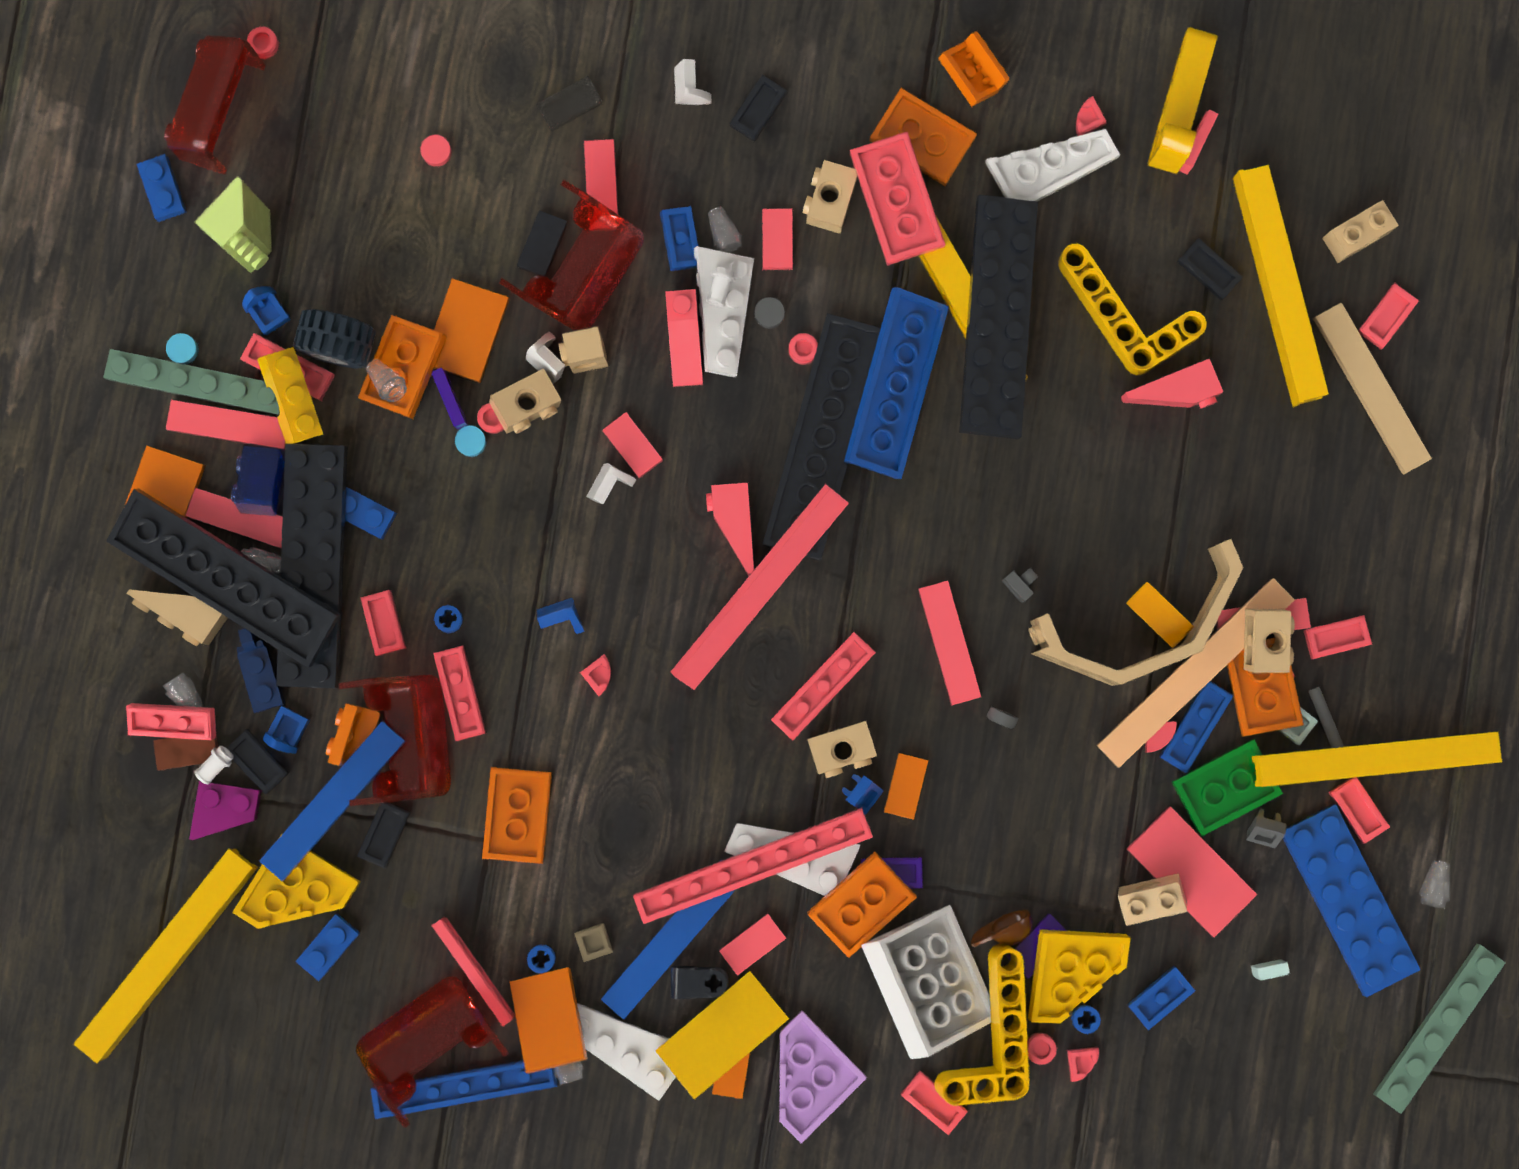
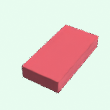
(1202, 132)
(777, 239)
(1388, 316)
(632, 445)
(383, 623)
(1337, 637)
(1359, 809)
(752, 944)
(923, 1096)

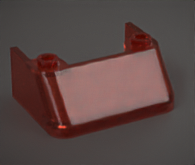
(208, 99)
(590, 268)
(416, 713)
(420, 1036)

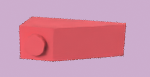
(684, 337)
(1180, 389)
(732, 515)

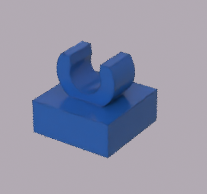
(864, 793)

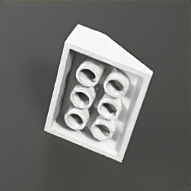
(929, 982)

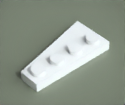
(1051, 166)
(723, 326)
(817, 875)
(626, 1050)

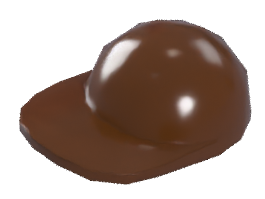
(1006, 930)

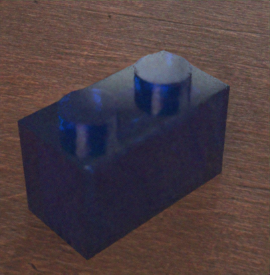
(258, 481)

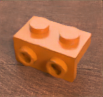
(974, 69)
(354, 727)

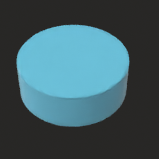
(182, 348)
(470, 441)

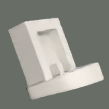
(686, 85)
(542, 358)
(606, 481)

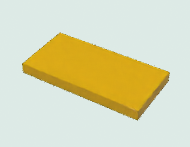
(722, 1035)

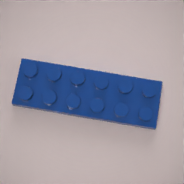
(896, 383)
(1350, 900)

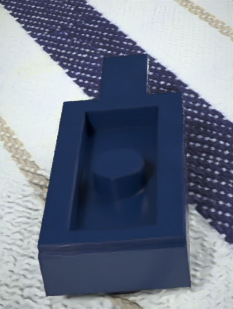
(258, 673)

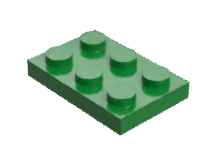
(1223, 789)

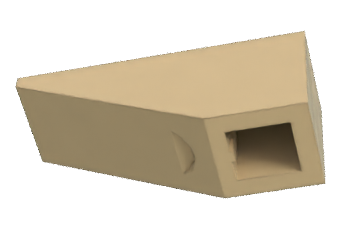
(185, 612)

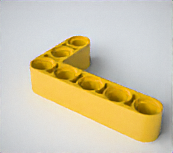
(1174, 133)
(1122, 318)
(1002, 1038)

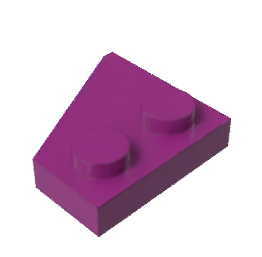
(222, 808)

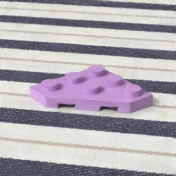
(812, 1076)

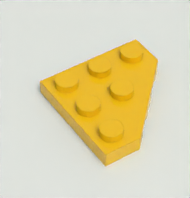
(309, 890)
(1072, 970)

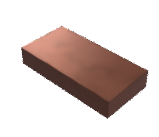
(182, 752)

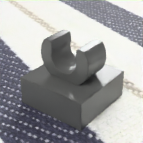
(1019, 585)
(1265, 830)

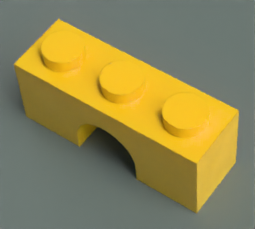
(297, 412)

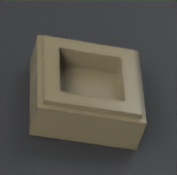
(593, 942)

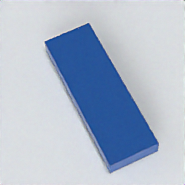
(1196, 726)

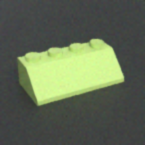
(239, 225)

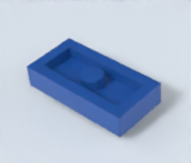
(161, 188)
(679, 237)
(367, 514)
(328, 947)
(1161, 997)

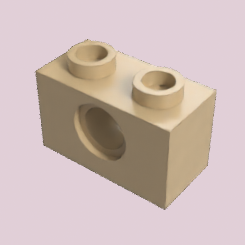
(830, 214)
(1360, 231)
(583, 350)
(535, 387)
(1258, 626)
(861, 749)
(1152, 899)

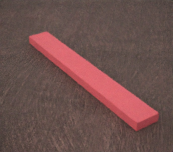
(759, 587)
(752, 865)

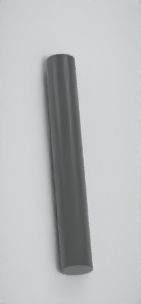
(1325, 717)

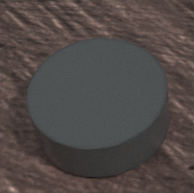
(769, 312)
(1002, 717)

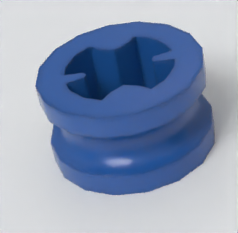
(455, 625)
(534, 952)
(1092, 1025)

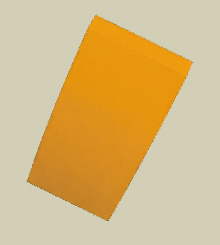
(1160, 614)

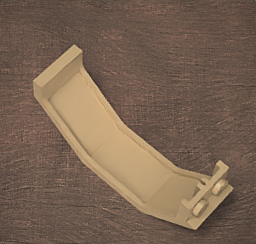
(1228, 570)

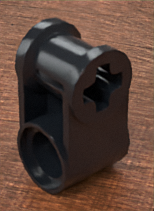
(691, 982)

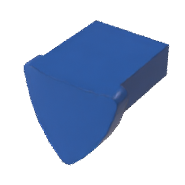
(265, 308)
(558, 613)
(286, 730)

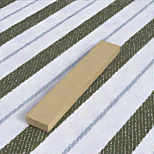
(1372, 388)

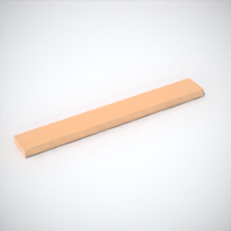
(1188, 678)

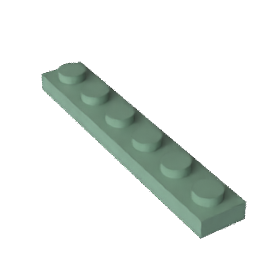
(190, 381)
(1439, 1028)

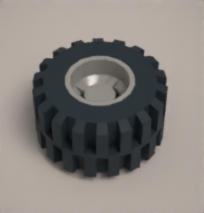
(334, 338)

